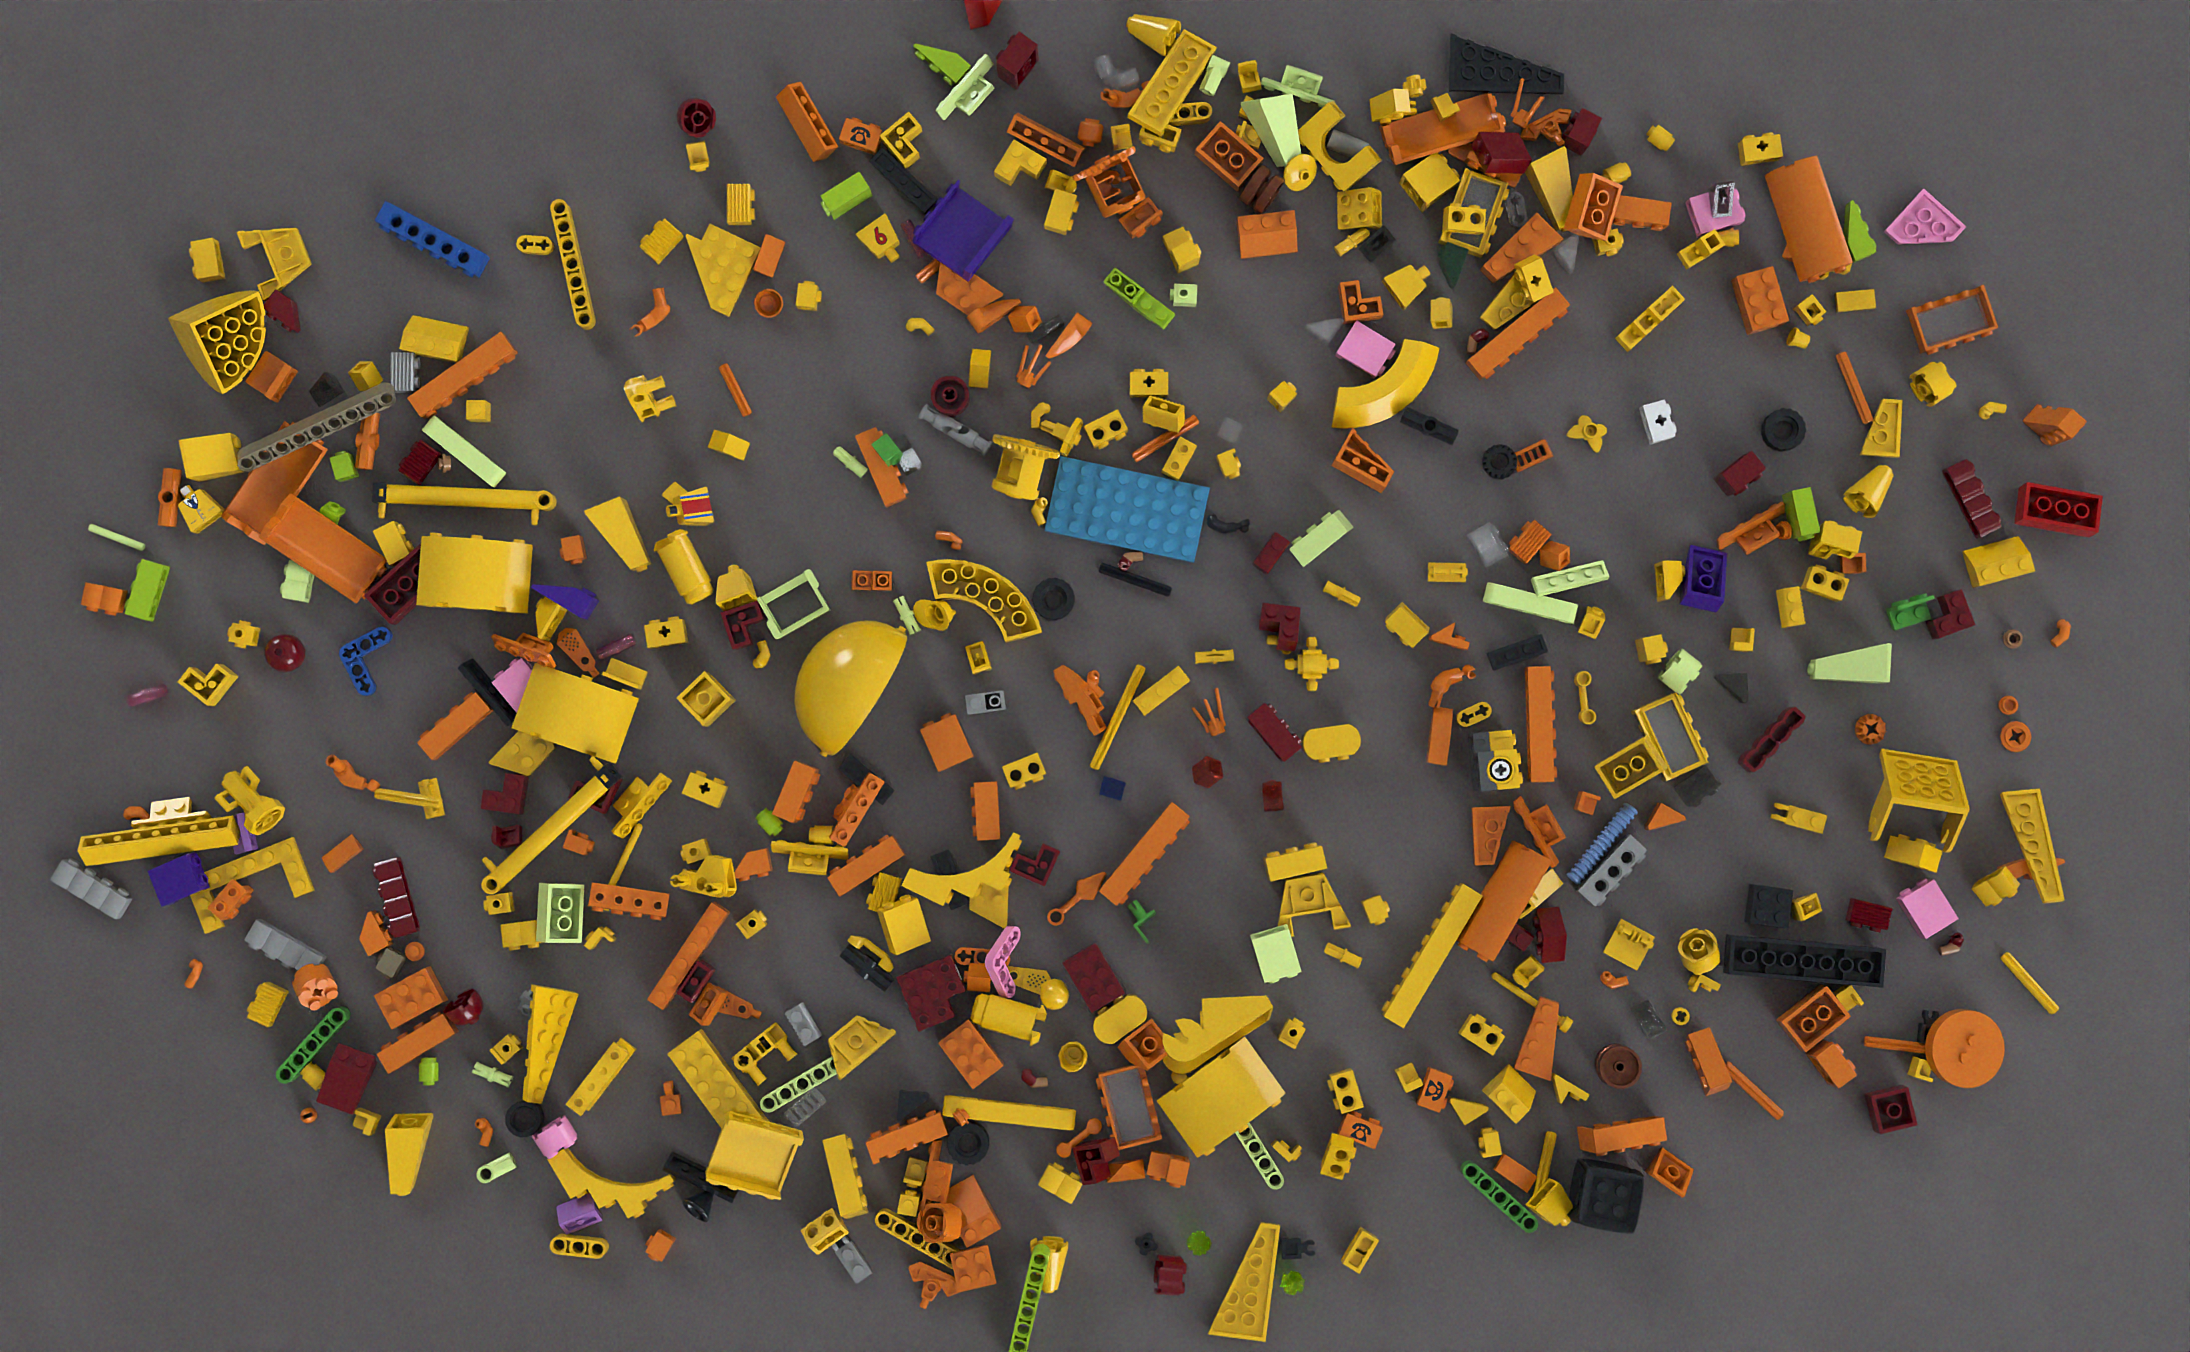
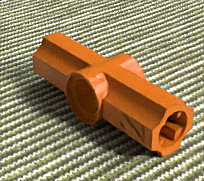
(367, 442)
(168, 510)

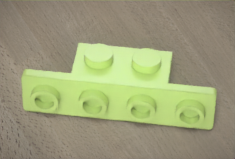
(1299, 83)
(970, 90)

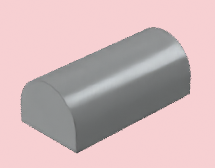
(1345, 144)

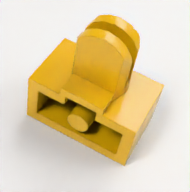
(1391, 106)

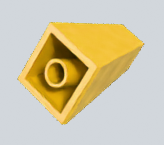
(1552, 185)
(620, 530)
(405, 1146)

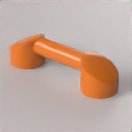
(1065, 1148)

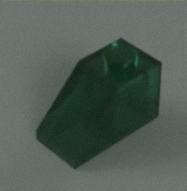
(1451, 262)

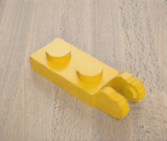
(1801, 818)

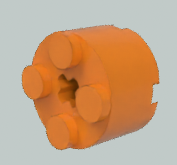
(314, 986)
(939, 1222)

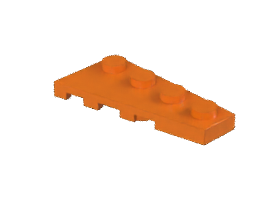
(1539, 1042)

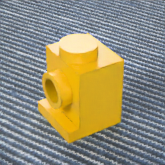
(1814, 306)
(1229, 464)
(506, 903)
(746, 929)
(1286, 1038)
(500, 1053)
(1489, 1142)

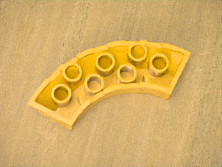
(1390, 392)
(988, 591)

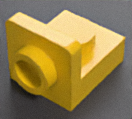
(1248, 135)
(1592, 622)
(1706, 983)
(1283, 1148)
(915, 1172)

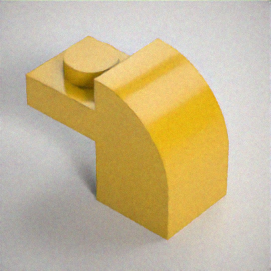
(1700, 249)

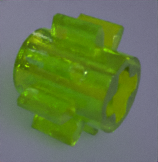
(1199, 1243)
(1292, 1282)

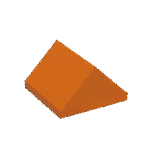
(1670, 1172)

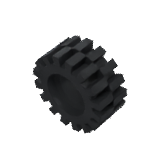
(1511, 461)

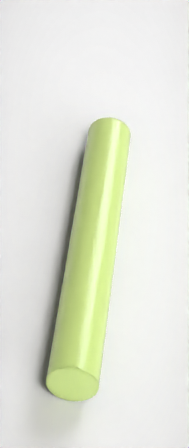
(116, 537)

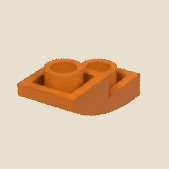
(871, 580)
(1515, 1173)

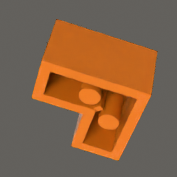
(1355, 307)
(1168, 1166)

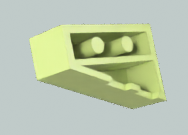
(1320, 537)

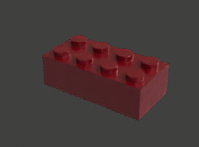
(397, 591)

